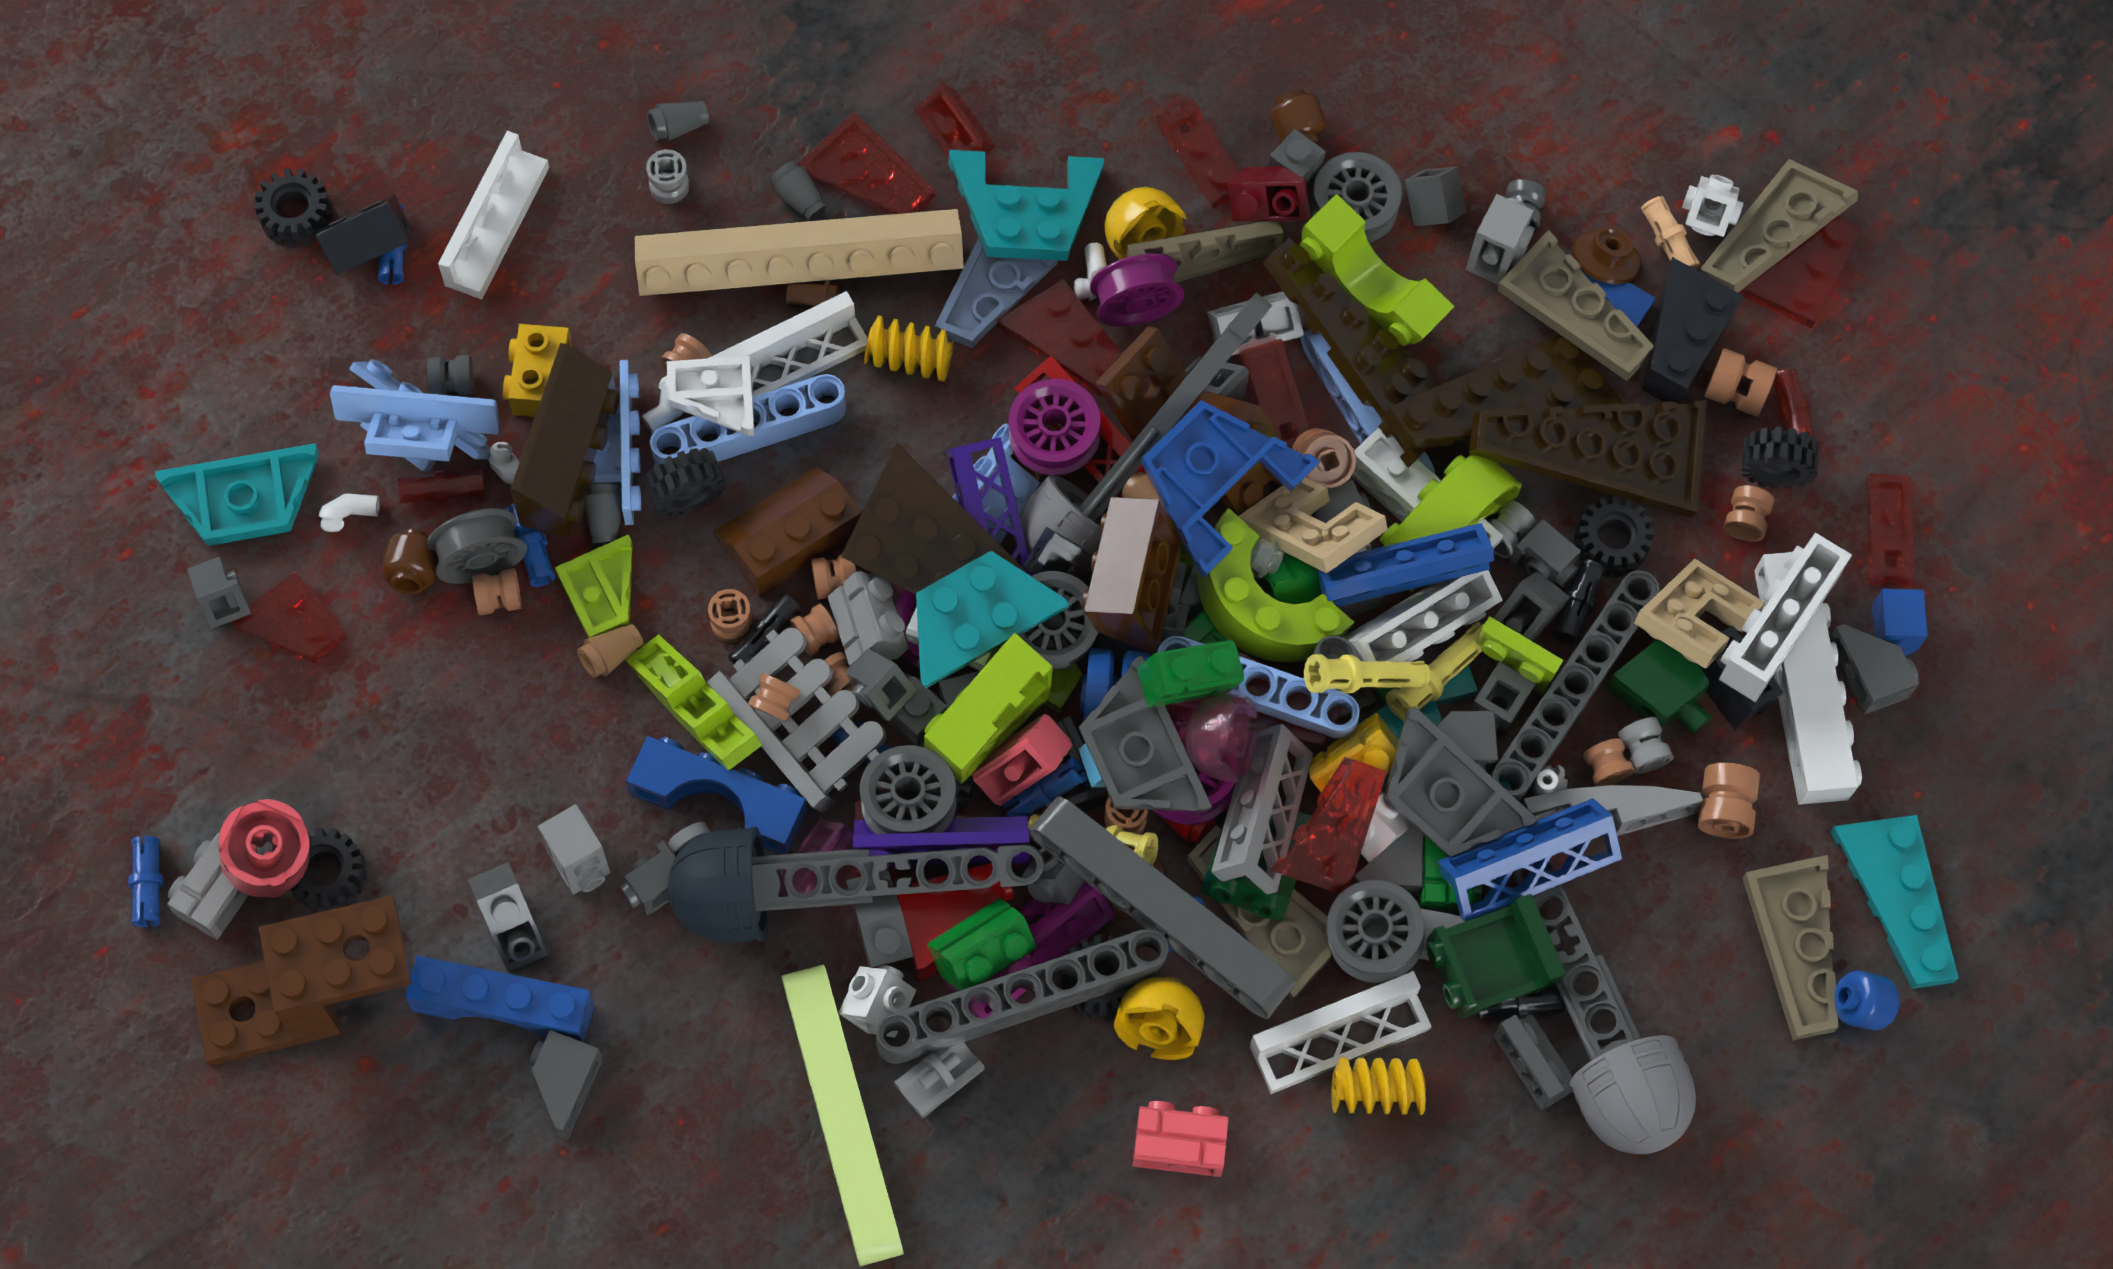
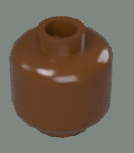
(1298, 112)
(409, 562)

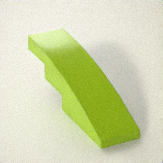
(693, 702)

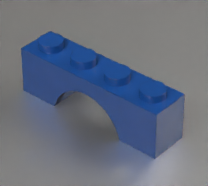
(669, 773)
(469, 991)

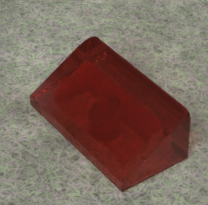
(952, 122)

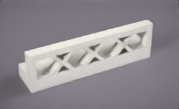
(492, 218)
(797, 333)
(1392, 483)
(1334, 1017)

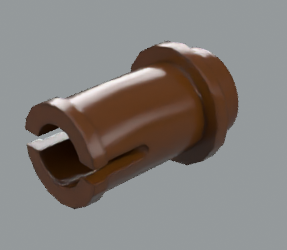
(810, 294)

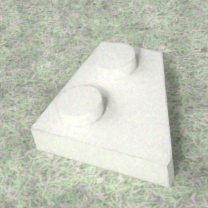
(714, 390)

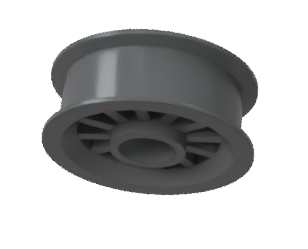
(1379, 200)
(476, 544)
(1077, 648)
(882, 789)
(1375, 893)

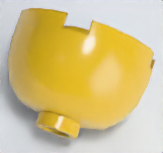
(1142, 217)
(1161, 1016)

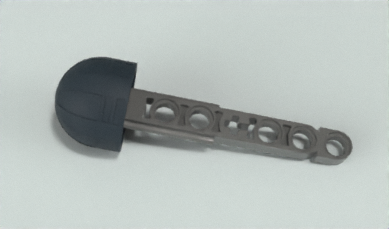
(727, 885)

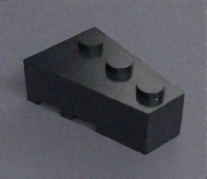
(1687, 329)

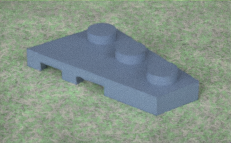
(986, 293)

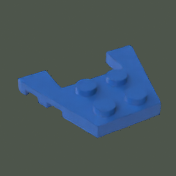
(1202, 462)

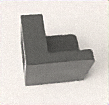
(1435, 196)

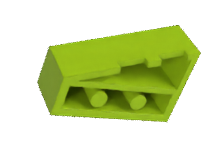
(990, 708)

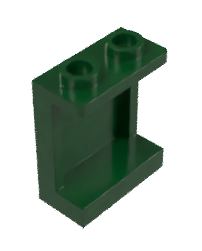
(1245, 893)
(1495, 958)

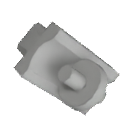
(938, 1077)

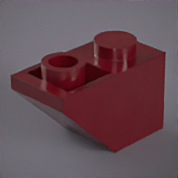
(1268, 195)

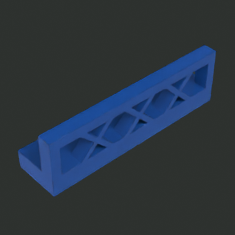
(1408, 565)
(1531, 845)

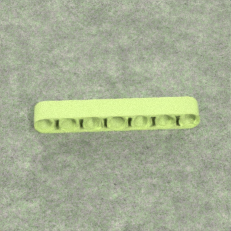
(842, 1115)

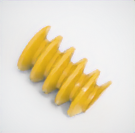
(909, 348)
(1378, 1085)

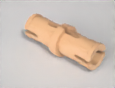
(1668, 232)

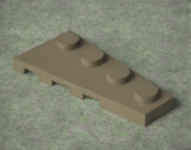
(1777, 222)
(1214, 249)
(1564, 299)
(1794, 926)
(1295, 943)

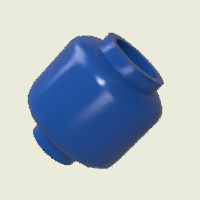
(1866, 1000)

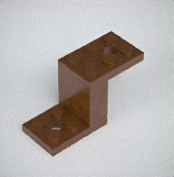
(1154, 358)
(301, 980)

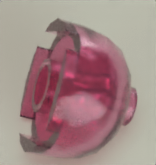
(1221, 737)

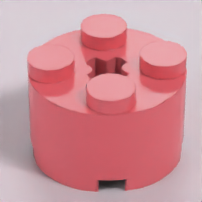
(254, 826)

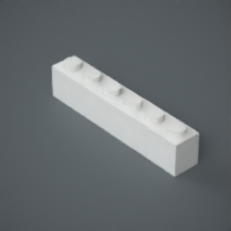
(1813, 705)

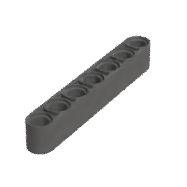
(1579, 672)
(1162, 906)
(1008, 1012)

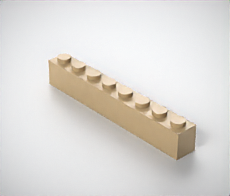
(798, 252)

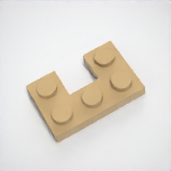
(1319, 544)
(1676, 608)

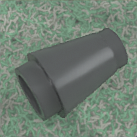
(673, 120)
(798, 190)
(603, 512)

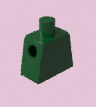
(1662, 686)

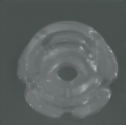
(1266, 557)

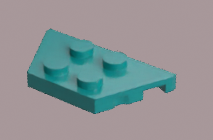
(242, 494)
(977, 613)

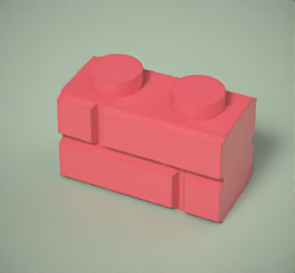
(1023, 760)
(1180, 1139)

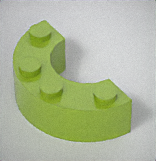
(1340, 248)
(1463, 498)
(1255, 619)

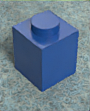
(1900, 618)

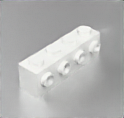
(1785, 616)
(1425, 618)

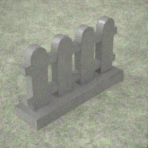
(803, 739)

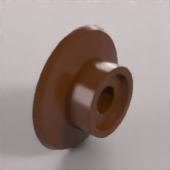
(1607, 255)

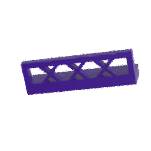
(968, 493)
(961, 834)

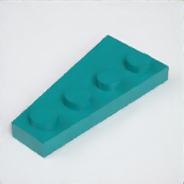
(1901, 892)

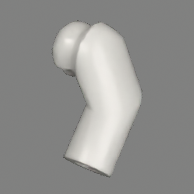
(1095, 262)
(663, 412)
(503, 461)
(345, 505)
(1550, 781)

